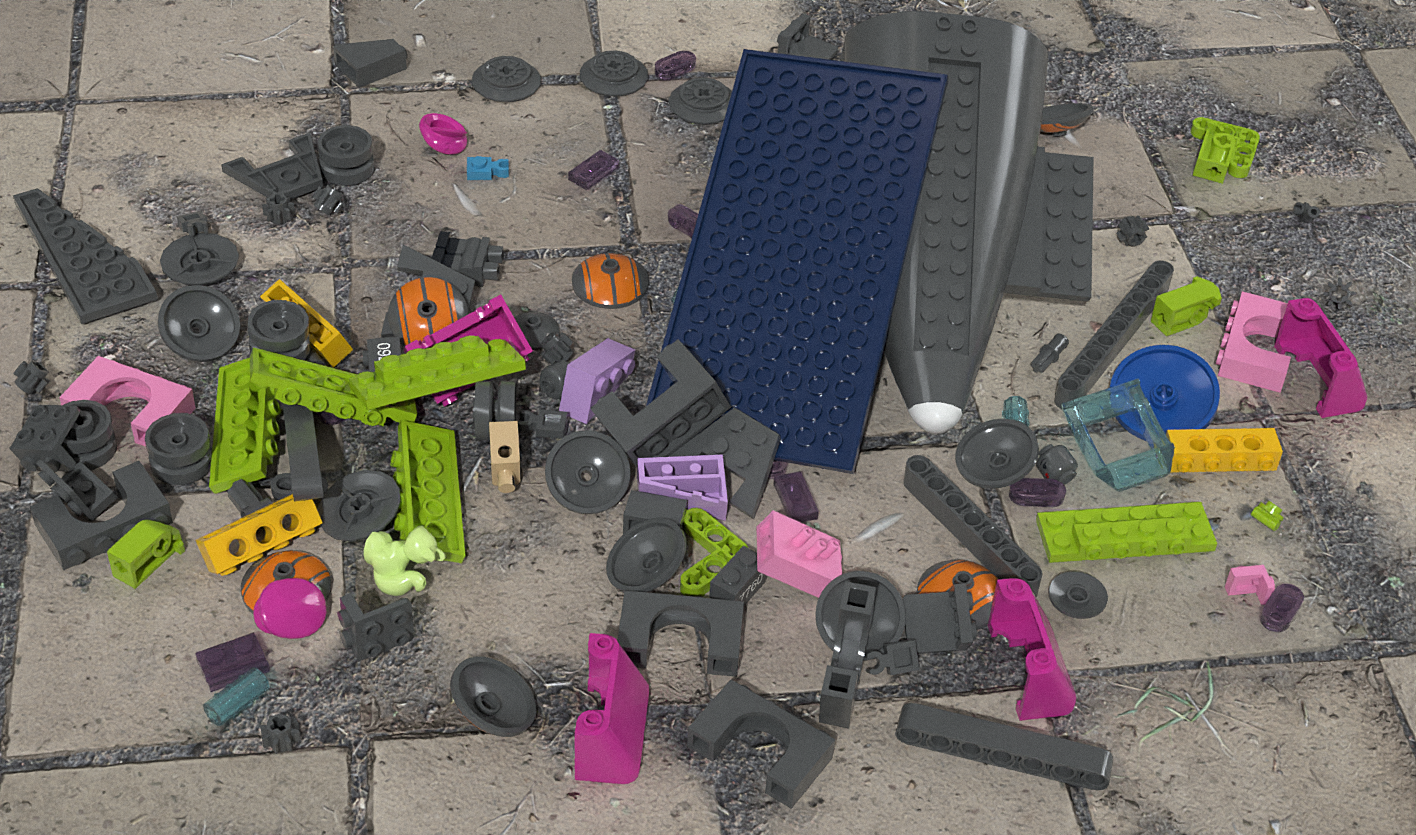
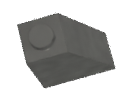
(370, 60)

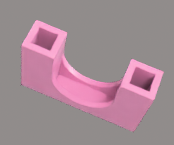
(1243, 360)
(109, 380)

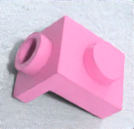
(1250, 580)

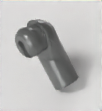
(1307, 212)

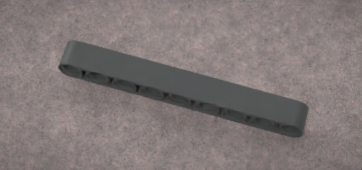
(1114, 334)

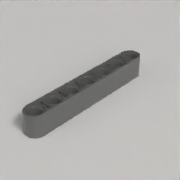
(302, 453)
(969, 523)
(1005, 746)

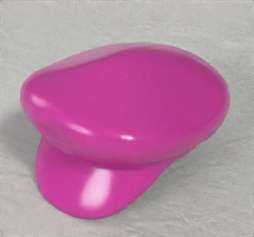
(443, 133)
(290, 608)

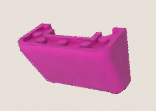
(489, 323)
(1313, 338)
(1023, 622)
(612, 738)

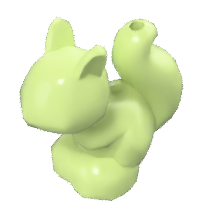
(392, 557)

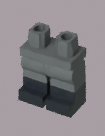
(469, 257)

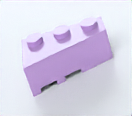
(594, 377)
(688, 478)

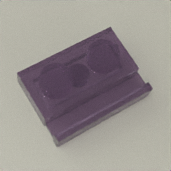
(230, 659)

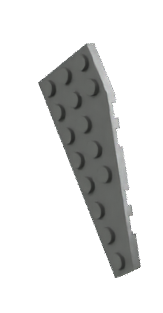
(88, 268)

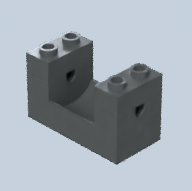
(672, 416)

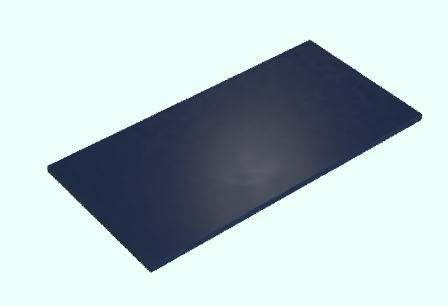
(805, 245)

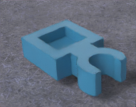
(483, 168)

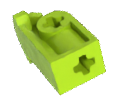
(1214, 154)
(1185, 306)
(143, 551)

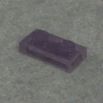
(593, 169)
(796, 497)

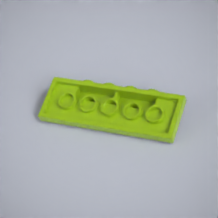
(435, 370)
(320, 389)
(242, 428)
(429, 486)
(1125, 532)

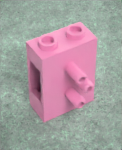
(797, 554)

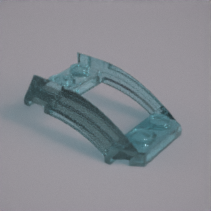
(1109, 404)

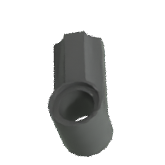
(246, 498)

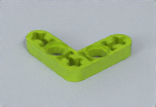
(1240, 135)
(719, 550)

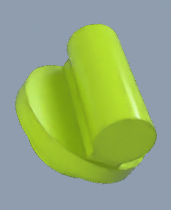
(1268, 515)

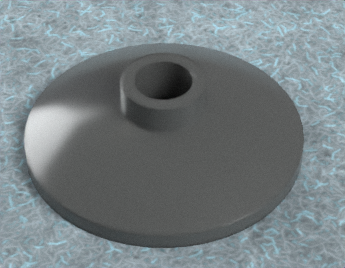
(536, 327)
(1078, 595)

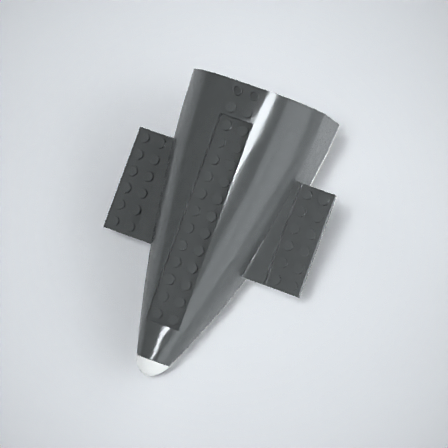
(990, 206)

